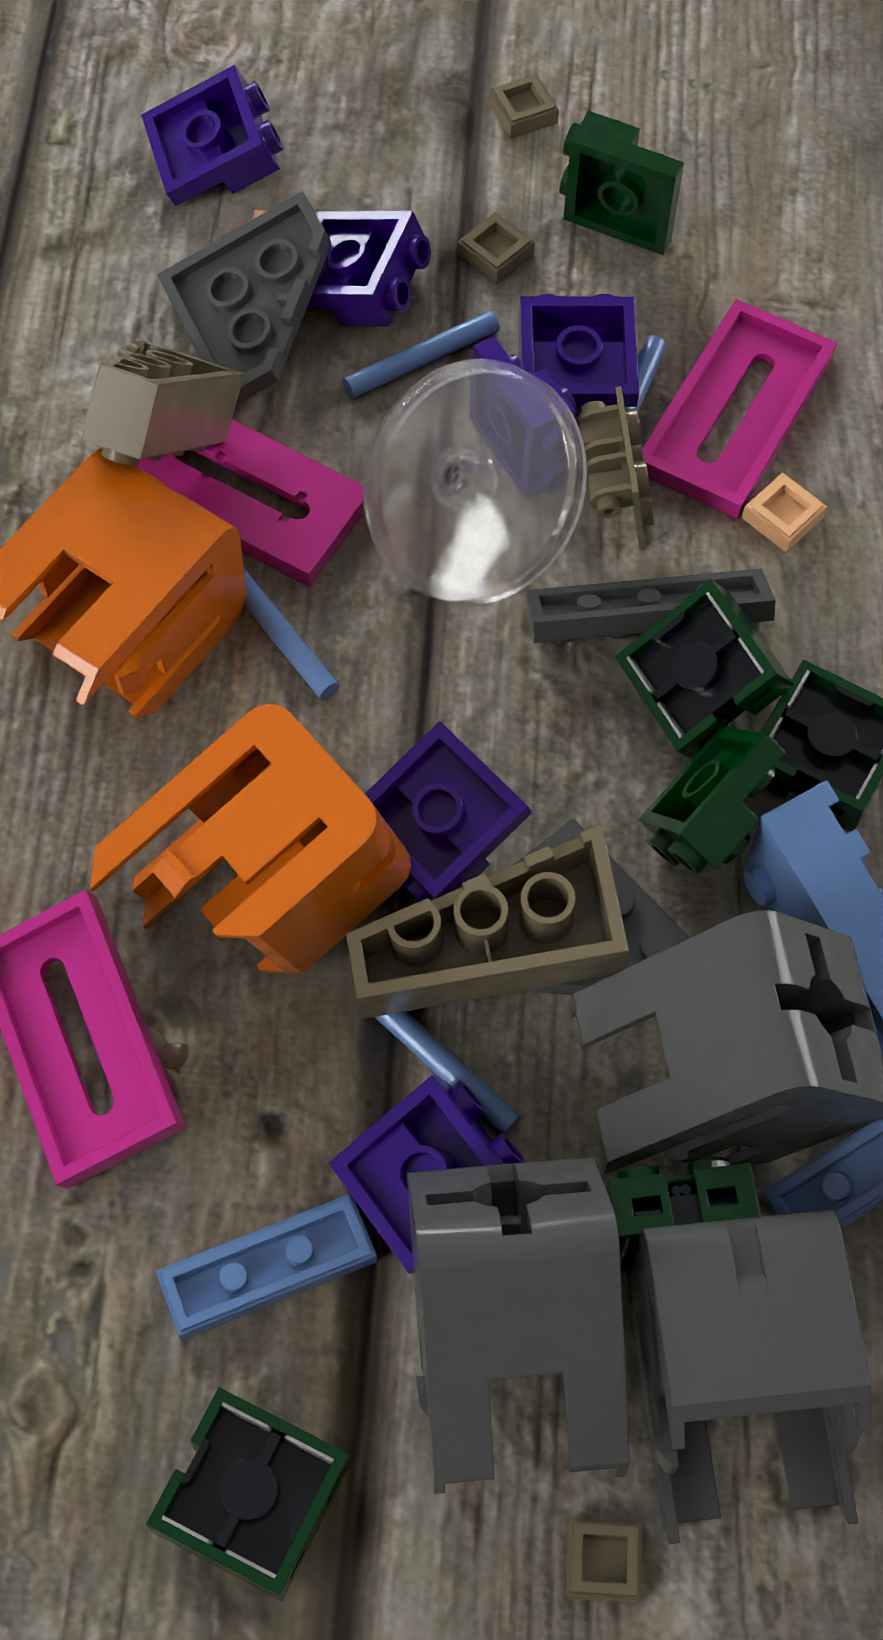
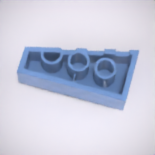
(820, 875)

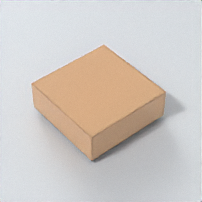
(784, 512)

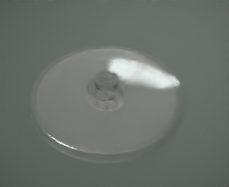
(474, 481)

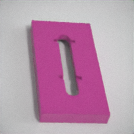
(740, 340)
(290, 546)
(70, 1130)

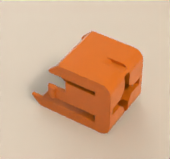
(129, 580)
(291, 826)

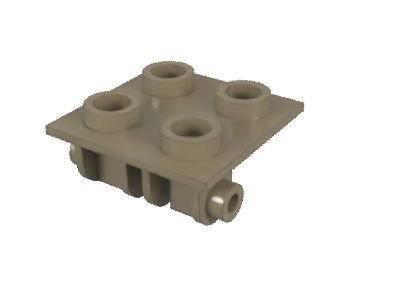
(616, 462)

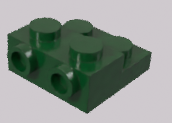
(618, 184)
(702, 810)

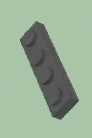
(635, 605)

